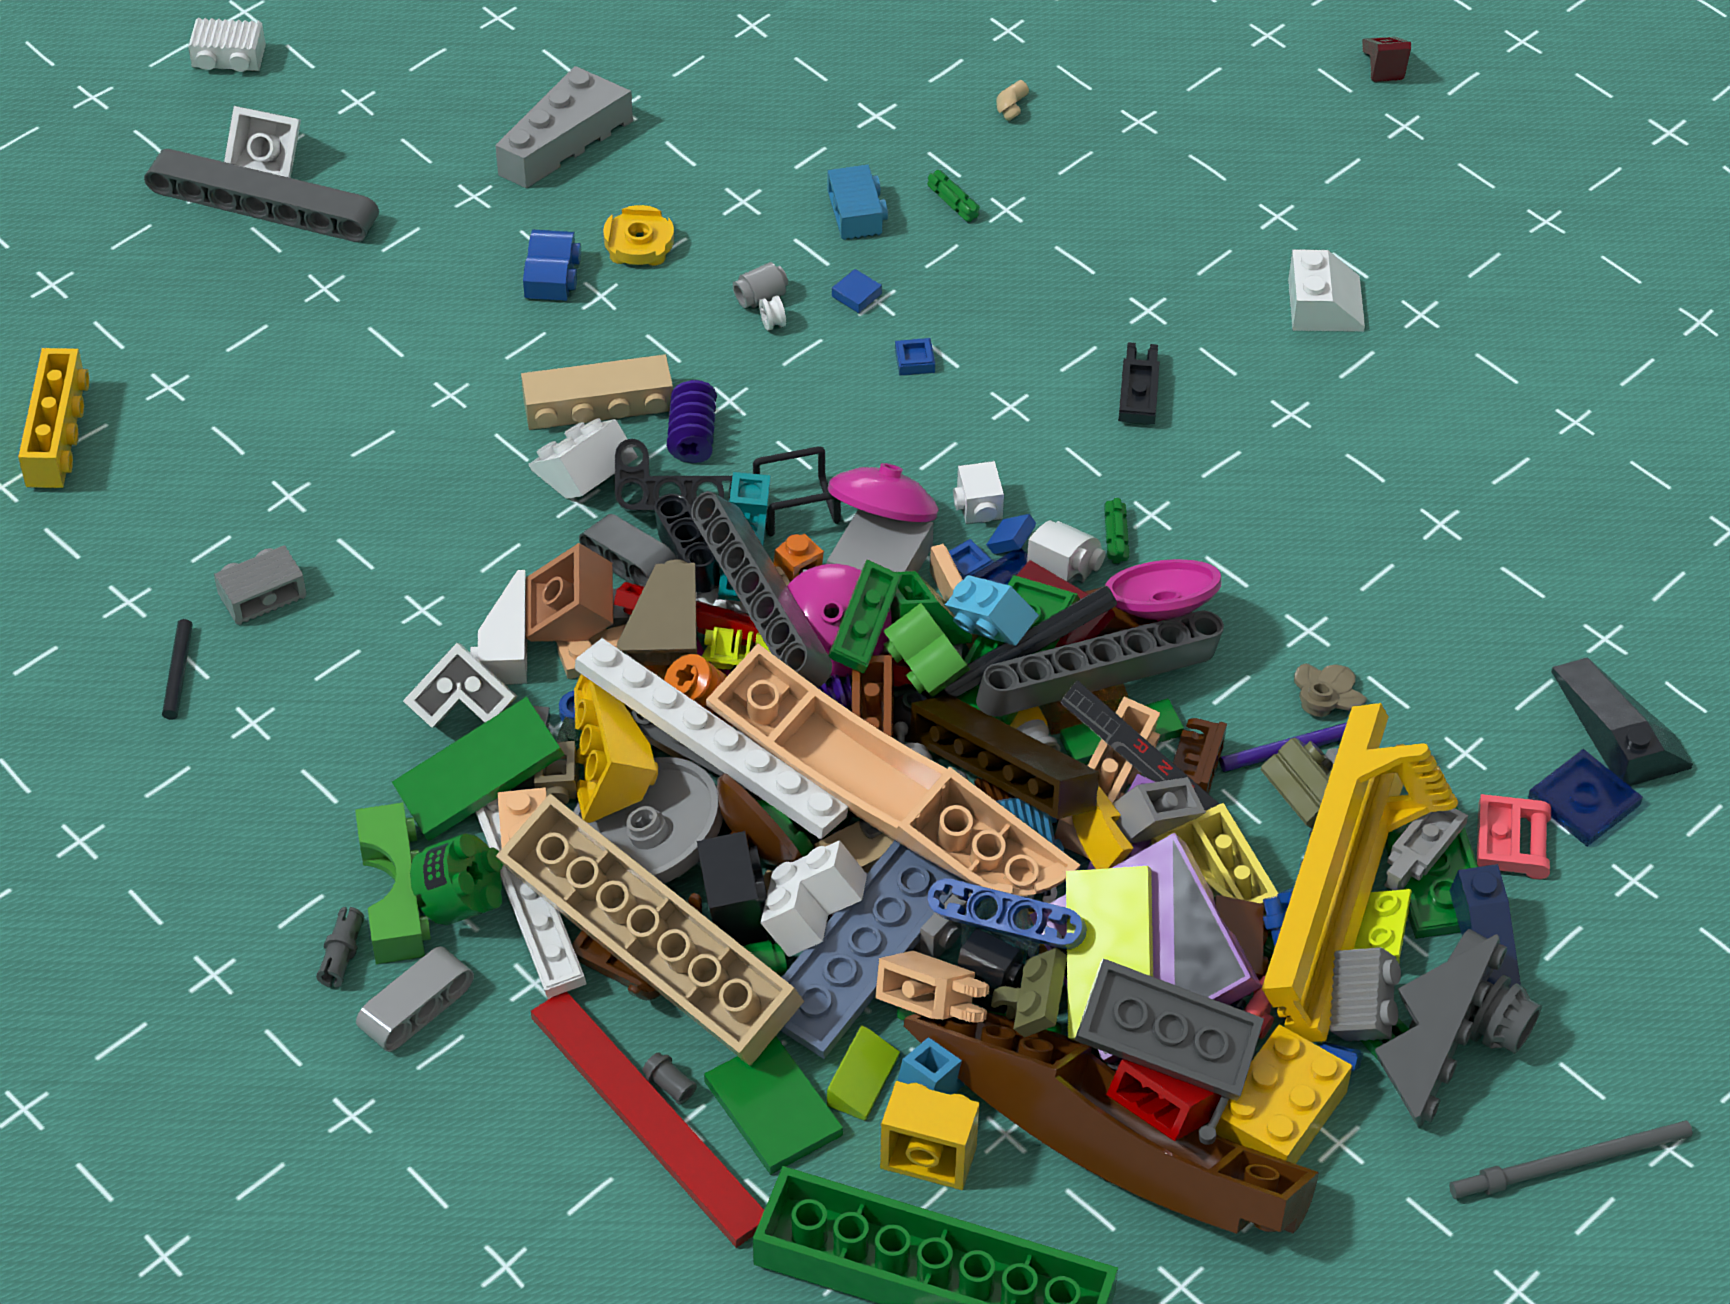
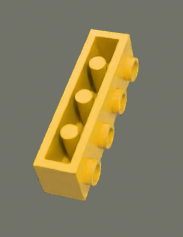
(52, 418)

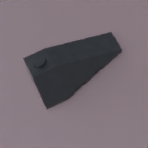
(1622, 730)

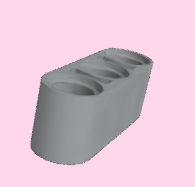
(414, 998)

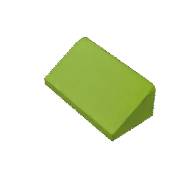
(862, 1074)

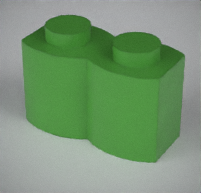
(925, 650)

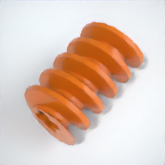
(695, 679)

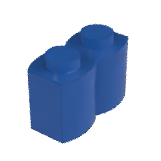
(551, 264)

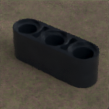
(684, 539)

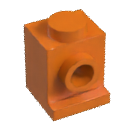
(797, 554)

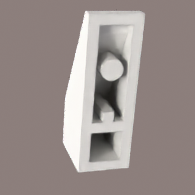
(502, 634)

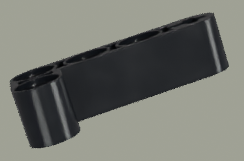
(652, 485)

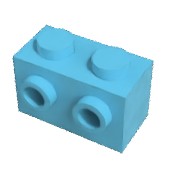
(991, 610)

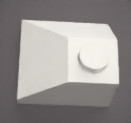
(262, 141)

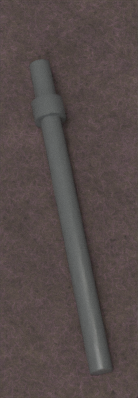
(1496, 1179)

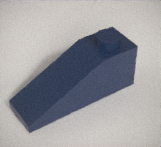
(1484, 908)

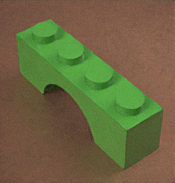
(395, 919)

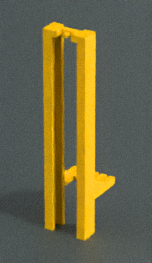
(1342, 862)

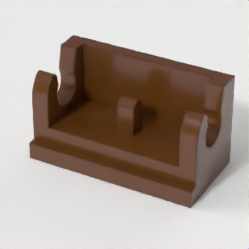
(1200, 753)

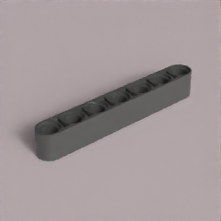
(262, 195)
(760, 587)
(1099, 662)

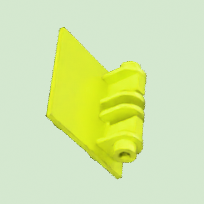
(724, 652)
(1385, 921)

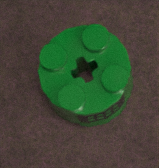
(457, 879)

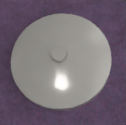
(668, 821)

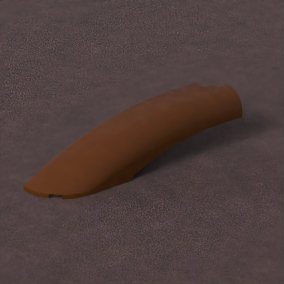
(1060, 1098)

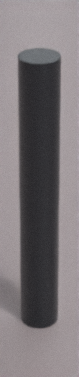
(177, 669)

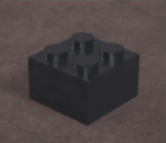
(734, 886)

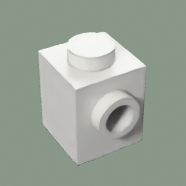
(979, 492)

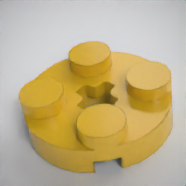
(649, 249)

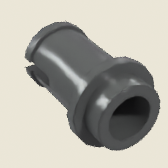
(669, 1078)

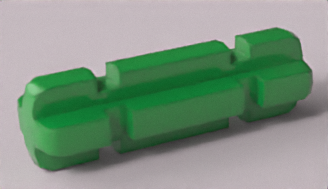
(953, 195)
(1116, 530)

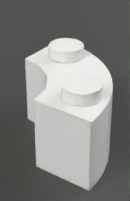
(1065, 551)

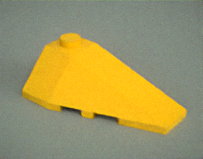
(613, 753)

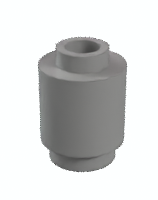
(760, 284)

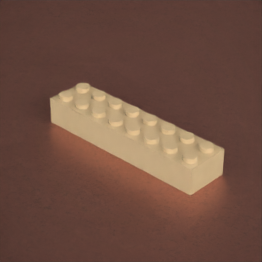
(651, 929)

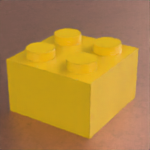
(929, 1134)

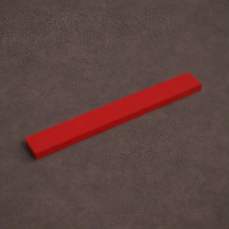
(650, 1117)

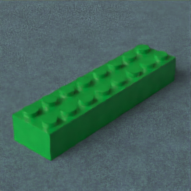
(911, 1253)

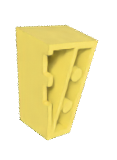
(1224, 856)

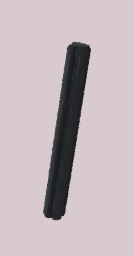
(1037, 637)

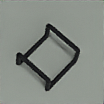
(833, 503)

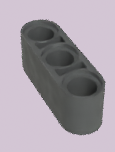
(627, 547)

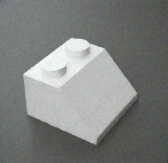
(1324, 293)

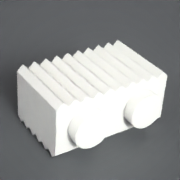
(227, 45)

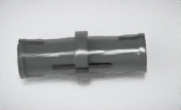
(340, 947)

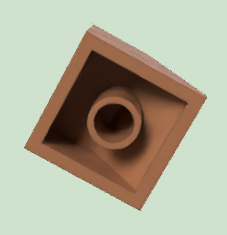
(570, 597)

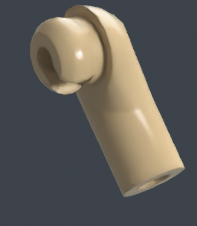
(1007, 99)

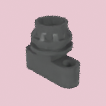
(1506, 1012)

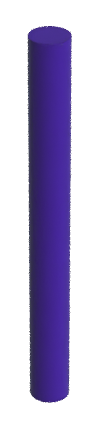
(1264, 752)

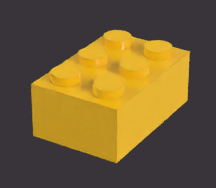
(1285, 1096)

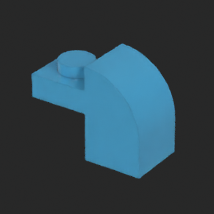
(932, 1067)

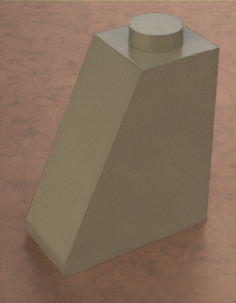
(664, 617)

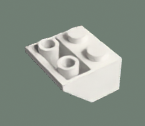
(582, 458)

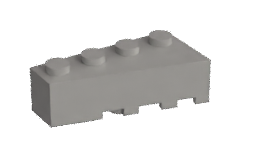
(561, 125)

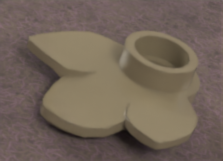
(1327, 689)

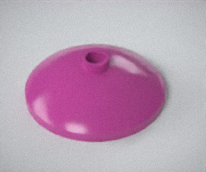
(884, 493)
(828, 588)
(1165, 588)

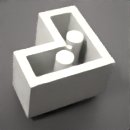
(456, 679)
(809, 891)

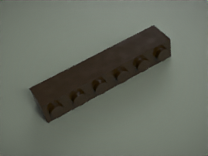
(1004, 756)

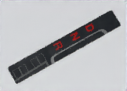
(1126, 740)

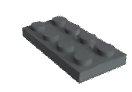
(1169, 1029)

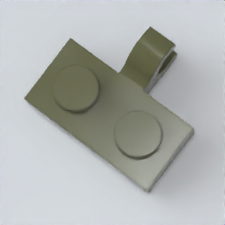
(1038, 999)

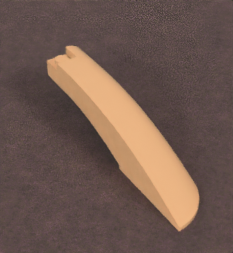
(885, 781)

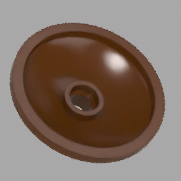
(745, 814)

